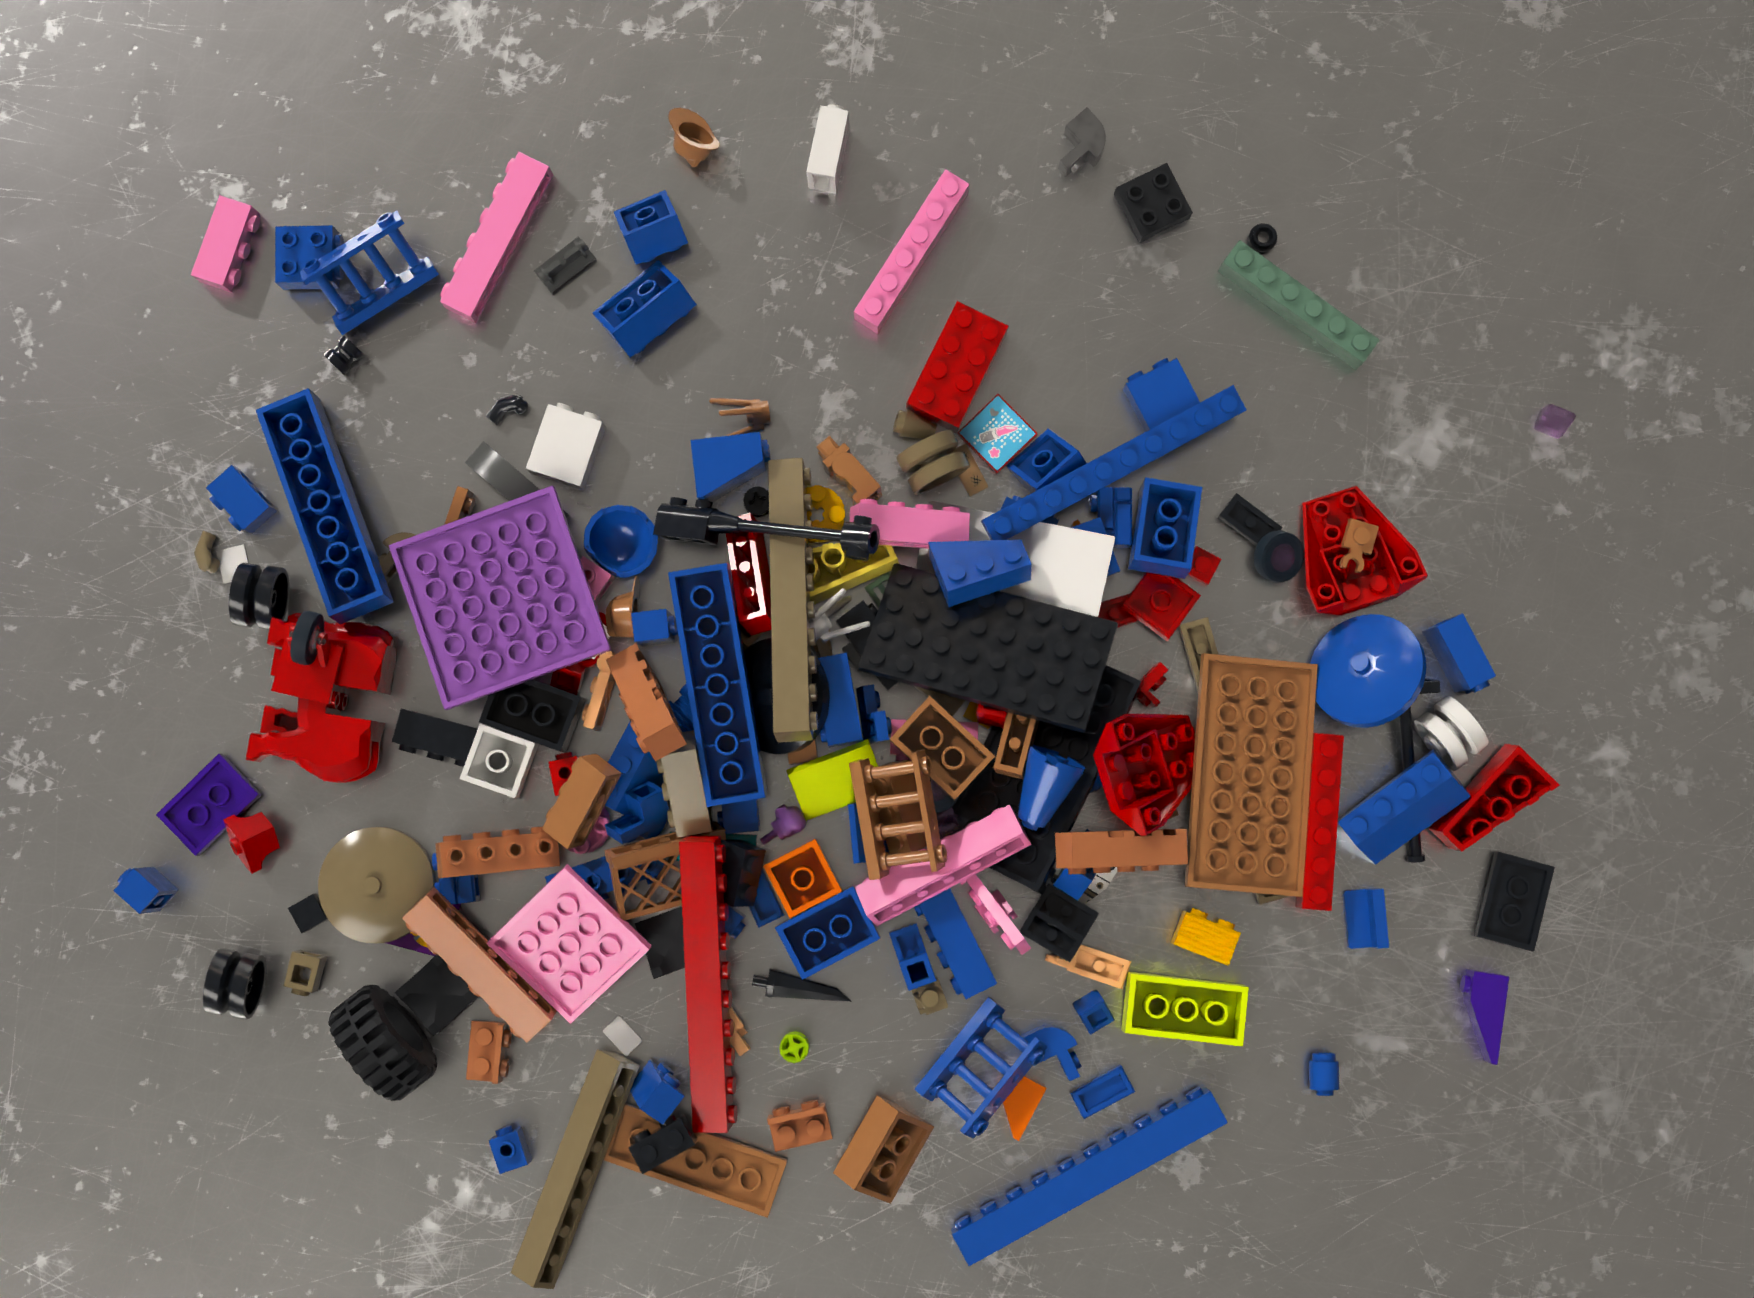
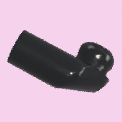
(506, 404)

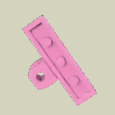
(996, 912)

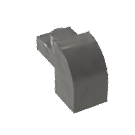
(1089, 141)

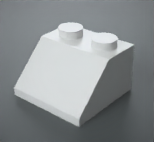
(499, 761)

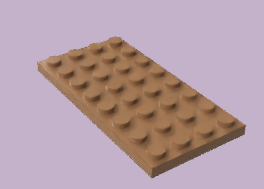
(1251, 775)

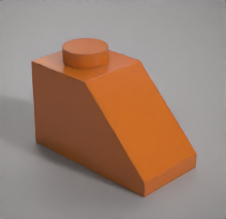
(1022, 1104)

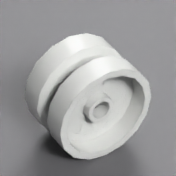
(1451, 732)

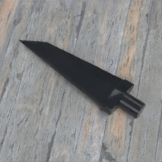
(790, 986)

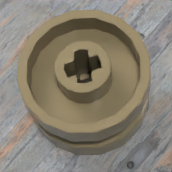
(933, 461)

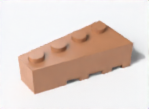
(645, 703)

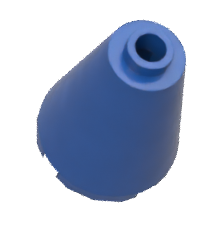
(1046, 785)

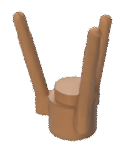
(755, 410)

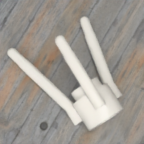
(822, 623)

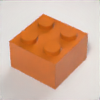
(803, 878)

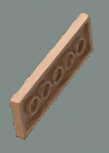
(710, 1167)

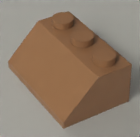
(883, 1150)

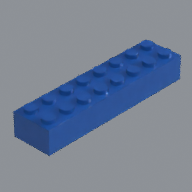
(324, 506)
(718, 684)

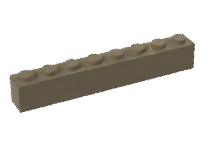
(574, 1169)

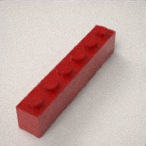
(1322, 822)

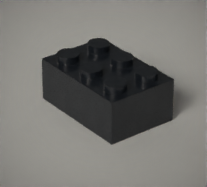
(534, 713)

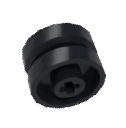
(258, 595)
(234, 983)

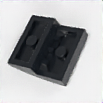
(1059, 923)

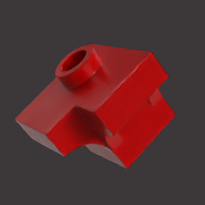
(251, 839)

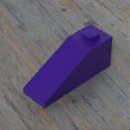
(1486, 1002)

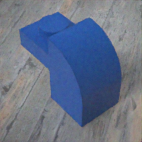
(645, 816)
(912, 956)
(1058, 1042)

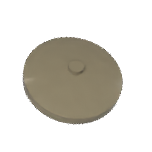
(373, 883)

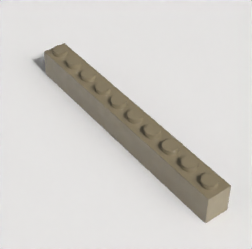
(791, 604)

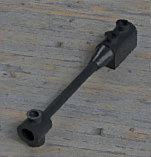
(704, 524)

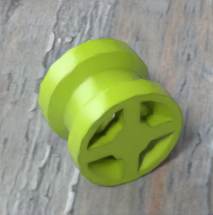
(790, 1049)

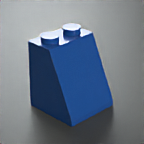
(727, 463)

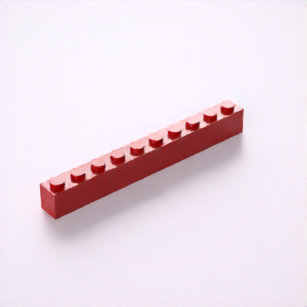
(706, 983)

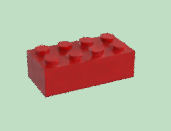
(957, 367)

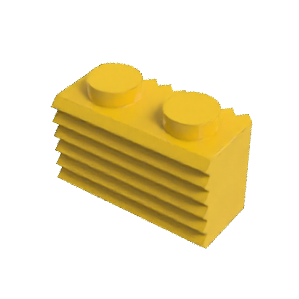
(1206, 937)

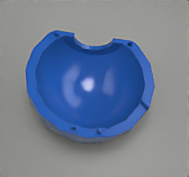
(621, 540)

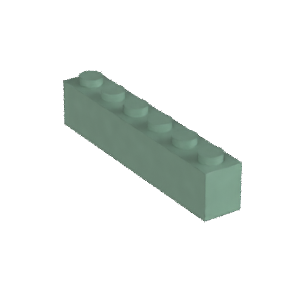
(1298, 305)

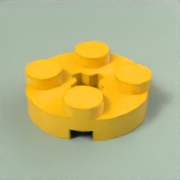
(833, 509)

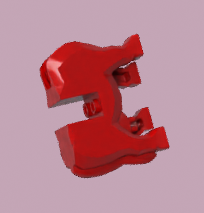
(317, 735)

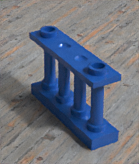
(371, 300)
(953, 1063)

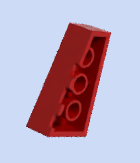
(1497, 793)

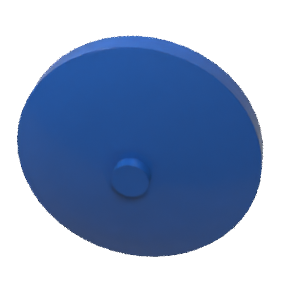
(1368, 670)

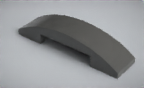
(500, 473)

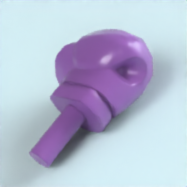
(787, 823)

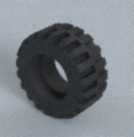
(382, 1042)

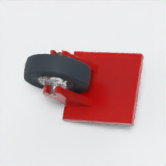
(308, 661)

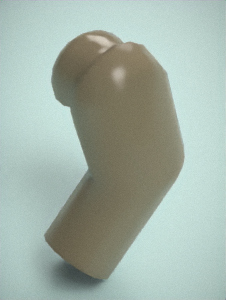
(203, 553)

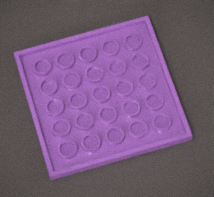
(499, 597)

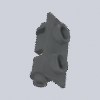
(564, 264)

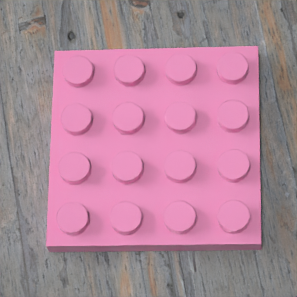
(569, 944)

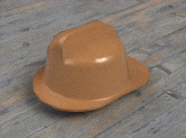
(692, 136)
(619, 612)

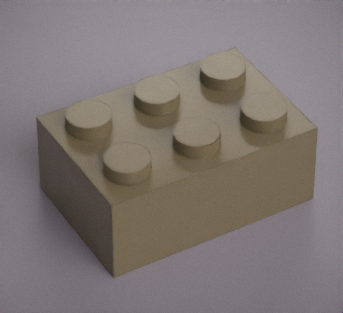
(685, 790)

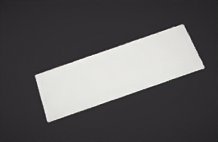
(1066, 562)

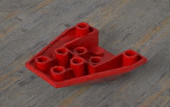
(1386, 572)
(1146, 767)

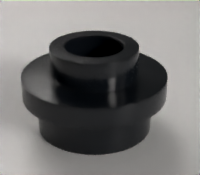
(1266, 230)

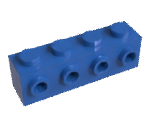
(598, 875)

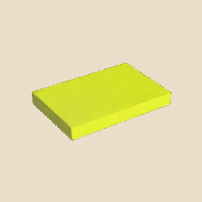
(827, 781)

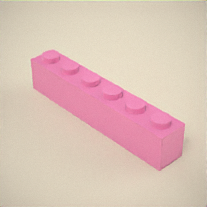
(496, 237)
(911, 251)
(968, 853)

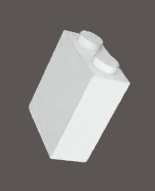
(828, 148)
(566, 446)

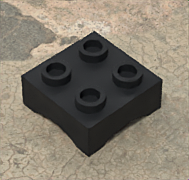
(1153, 202)
(667, 942)
(436, 995)

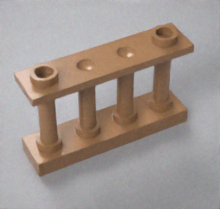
(875, 833)

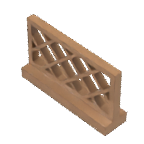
(644, 853)

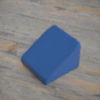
(1093, 1011)

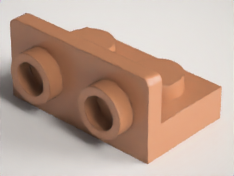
(488, 1051)
(799, 1126)

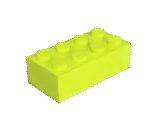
(1185, 1008)

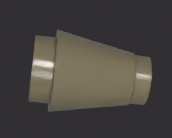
(913, 425)

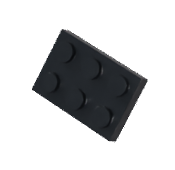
(1514, 901)

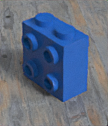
(299, 245)

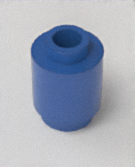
(1324, 1073)

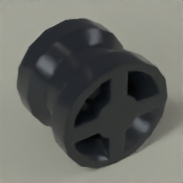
(760, 506)

